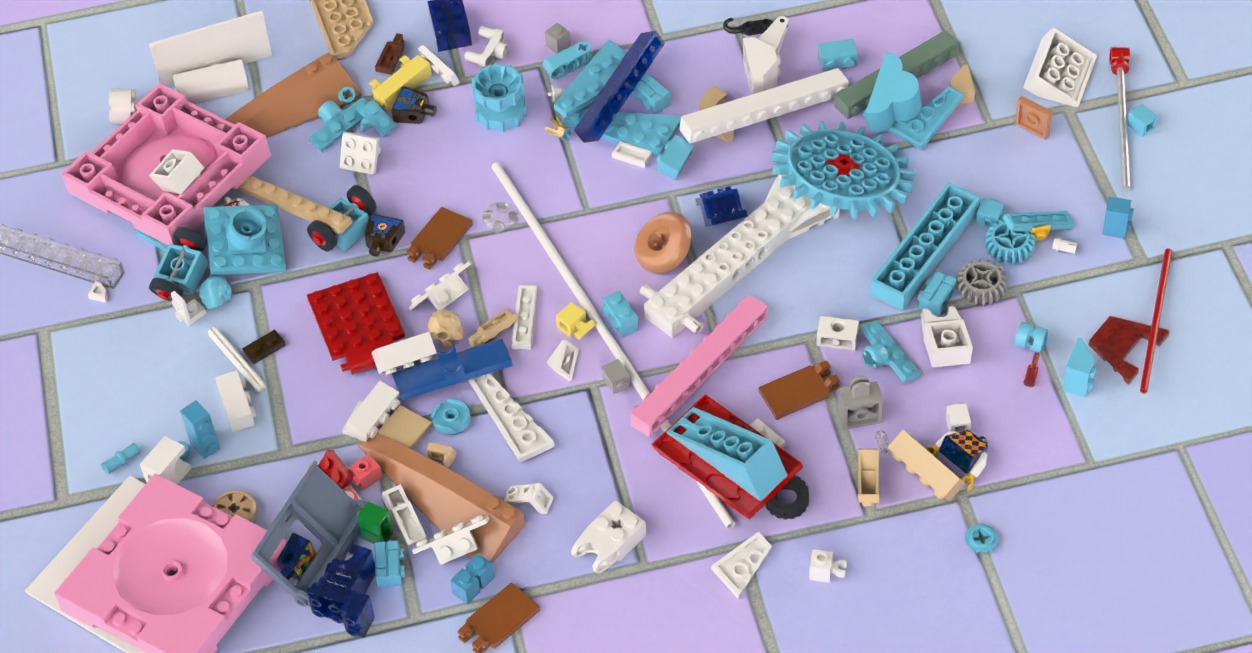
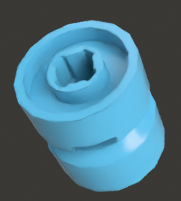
(1026, 332)

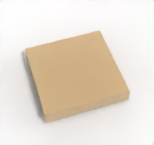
(405, 427)

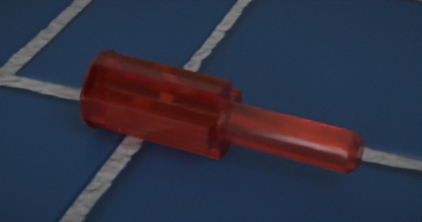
(1032, 371)

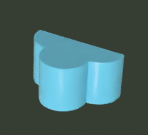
(893, 97)

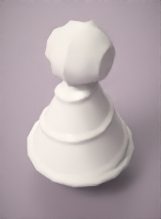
(555, 93)

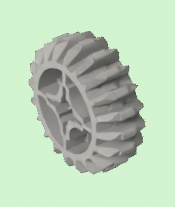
(981, 287)

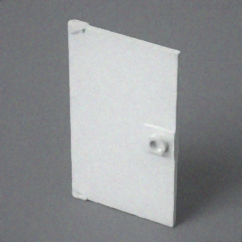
(212, 45)

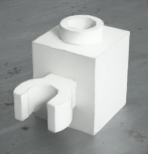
(822, 566)

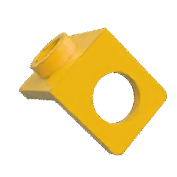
(1041, 232)

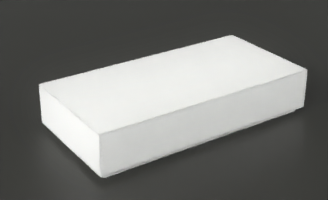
(632, 154)

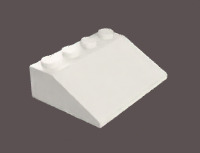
(1060, 69)

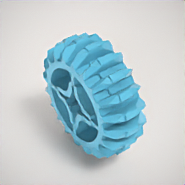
(1007, 244)

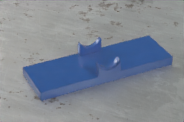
(452, 368)

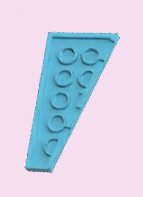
(590, 80)
(637, 129)

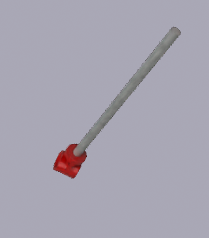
(1119, 63)

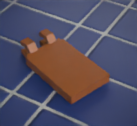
(439, 237)
(799, 389)
(498, 618)

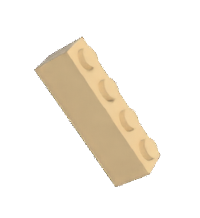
(926, 465)

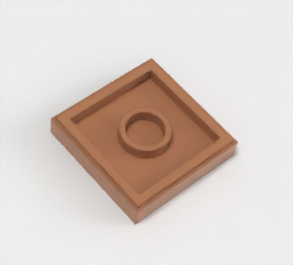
(1033, 117)

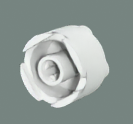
(122, 105)

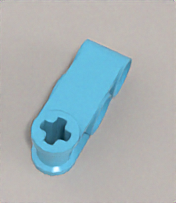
(568, 60)

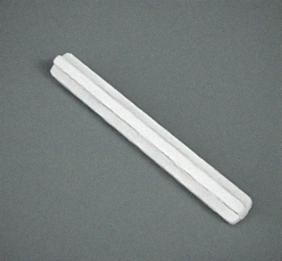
(237, 359)

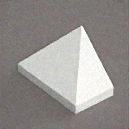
(564, 359)

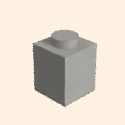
(557, 38)
(615, 376)

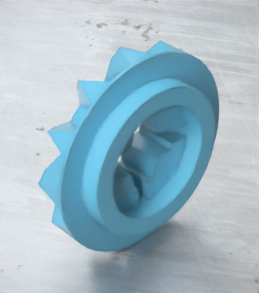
(986, 533)

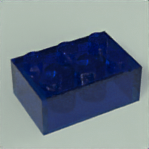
(449, 24)

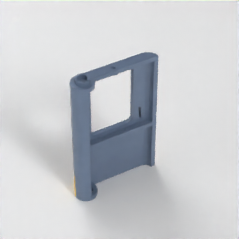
(326, 513)

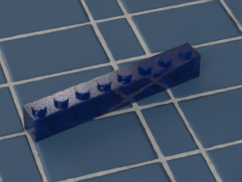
(619, 87)

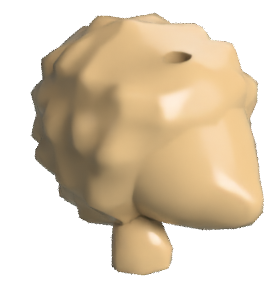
(445, 326)

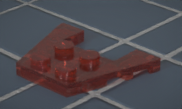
(1116, 340)

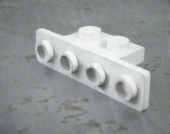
(446, 291)
(454, 542)

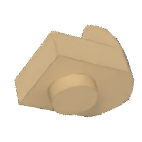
(441, 453)

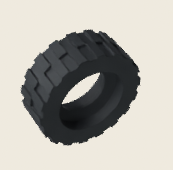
(793, 509)

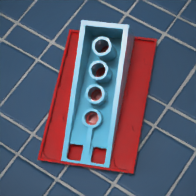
(727, 456)

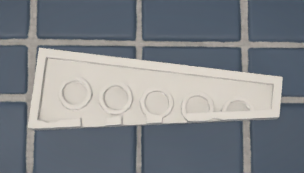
(514, 424)

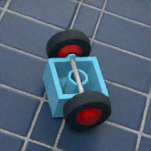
(358, 208)
(180, 266)

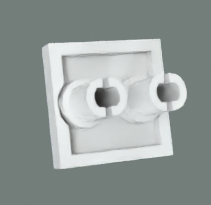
(359, 153)

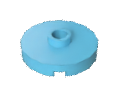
(451, 409)

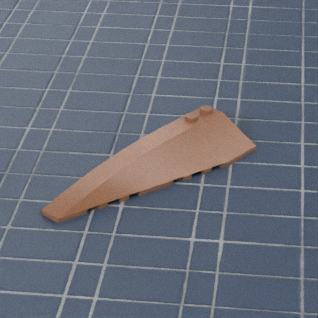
(296, 97)
(447, 495)

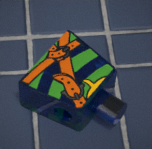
(295, 557)

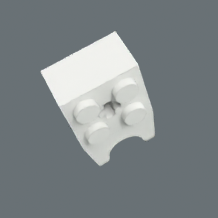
(946, 338)
(610, 536)

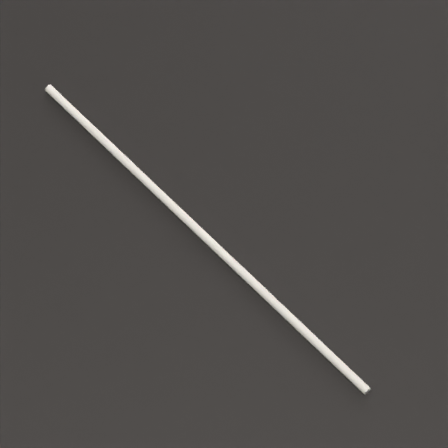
(593, 315)

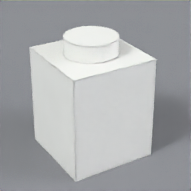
(958, 418)

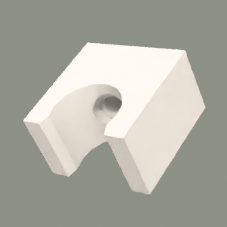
(165, 461)

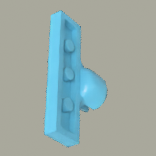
(336, 122)
(887, 352)

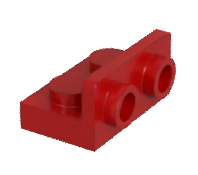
(335, 469)

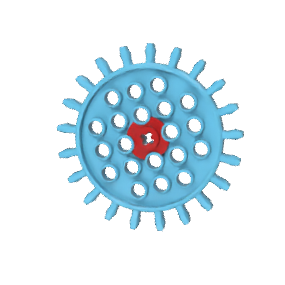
(842, 169)

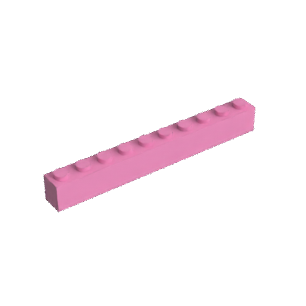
(698, 365)

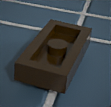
(264, 346)

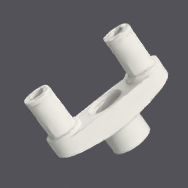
(493, 50)

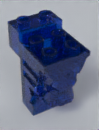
(343, 591)

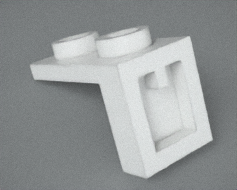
(187, 312)
(532, 493)

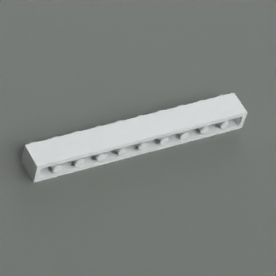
(762, 105)

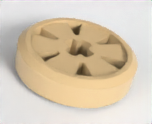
(237, 500)

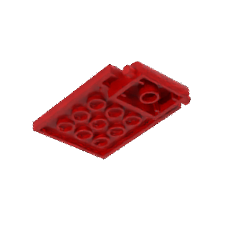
(356, 320)

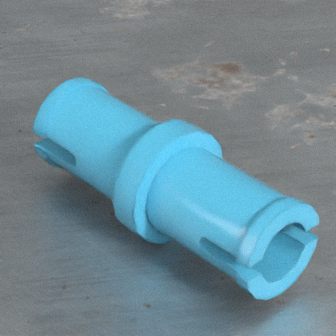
(120, 458)

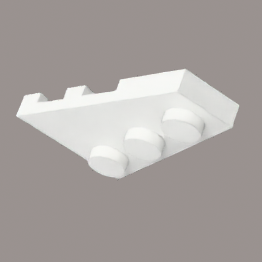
(742, 563)

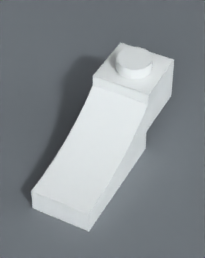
(403, 514)

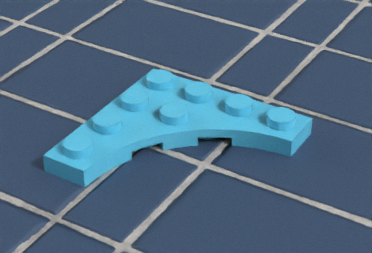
(931, 117)

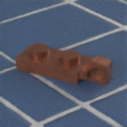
(390, 55)

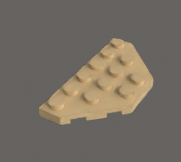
(342, 24)

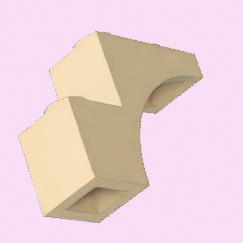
(868, 476)

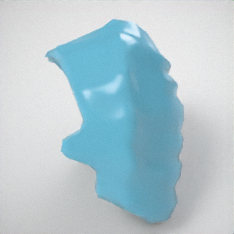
(215, 292)

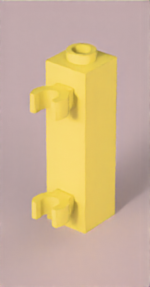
(410, 75)

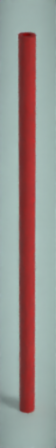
(1155, 321)

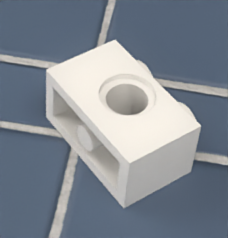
(837, 333)

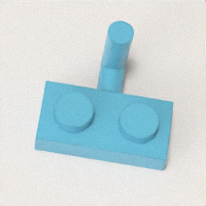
(376, 118)

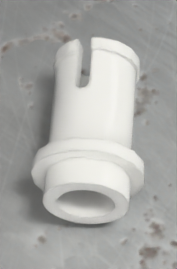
(1064, 245)

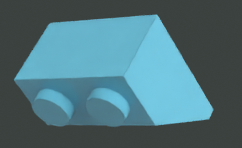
(1080, 370)

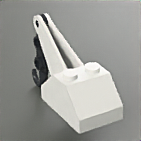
(761, 54)

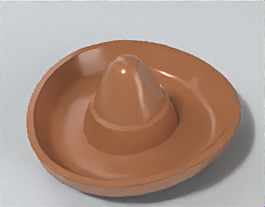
(663, 242)

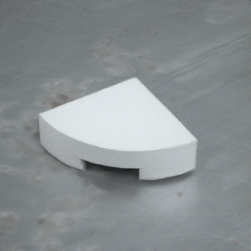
(98, 292)

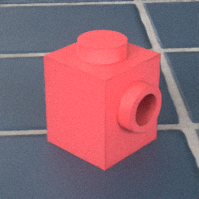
(365, 472)

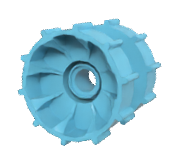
(499, 97)

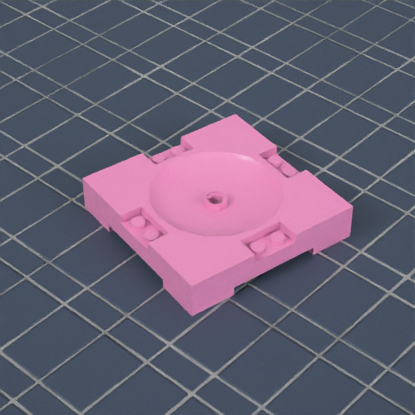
(119, 169)
(168, 573)

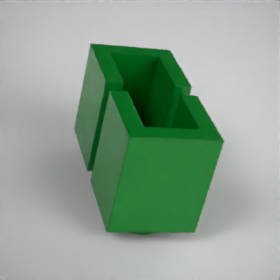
(374, 523)

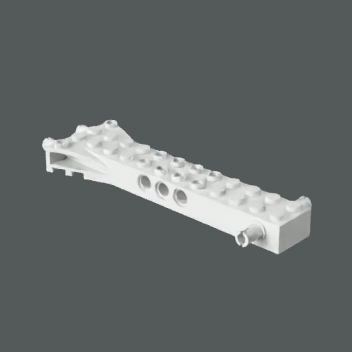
(731, 259)

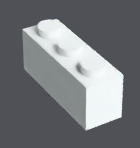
(404, 353)
(236, 400)
(373, 412)

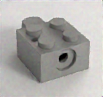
(860, 403)

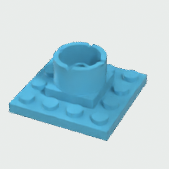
(244, 239)

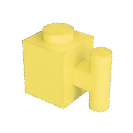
(573, 321)

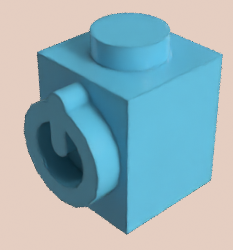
(990, 212)

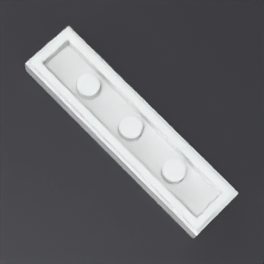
(525, 313)

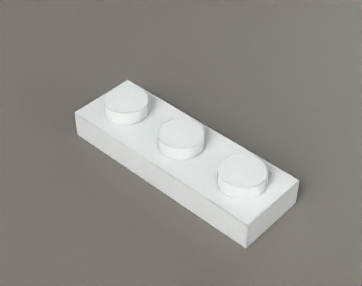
(438, 66)

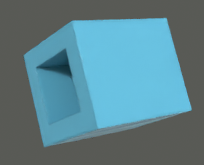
(1142, 120)

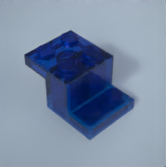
(721, 206)

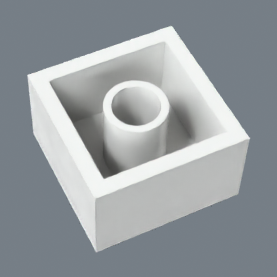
(177, 171)

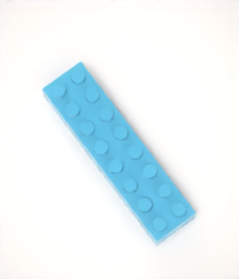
(925, 246)

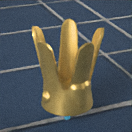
(561, 131)

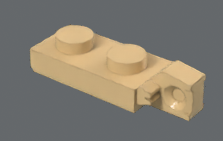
(492, 328)

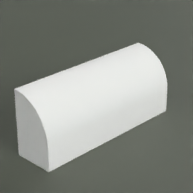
(212, 82)

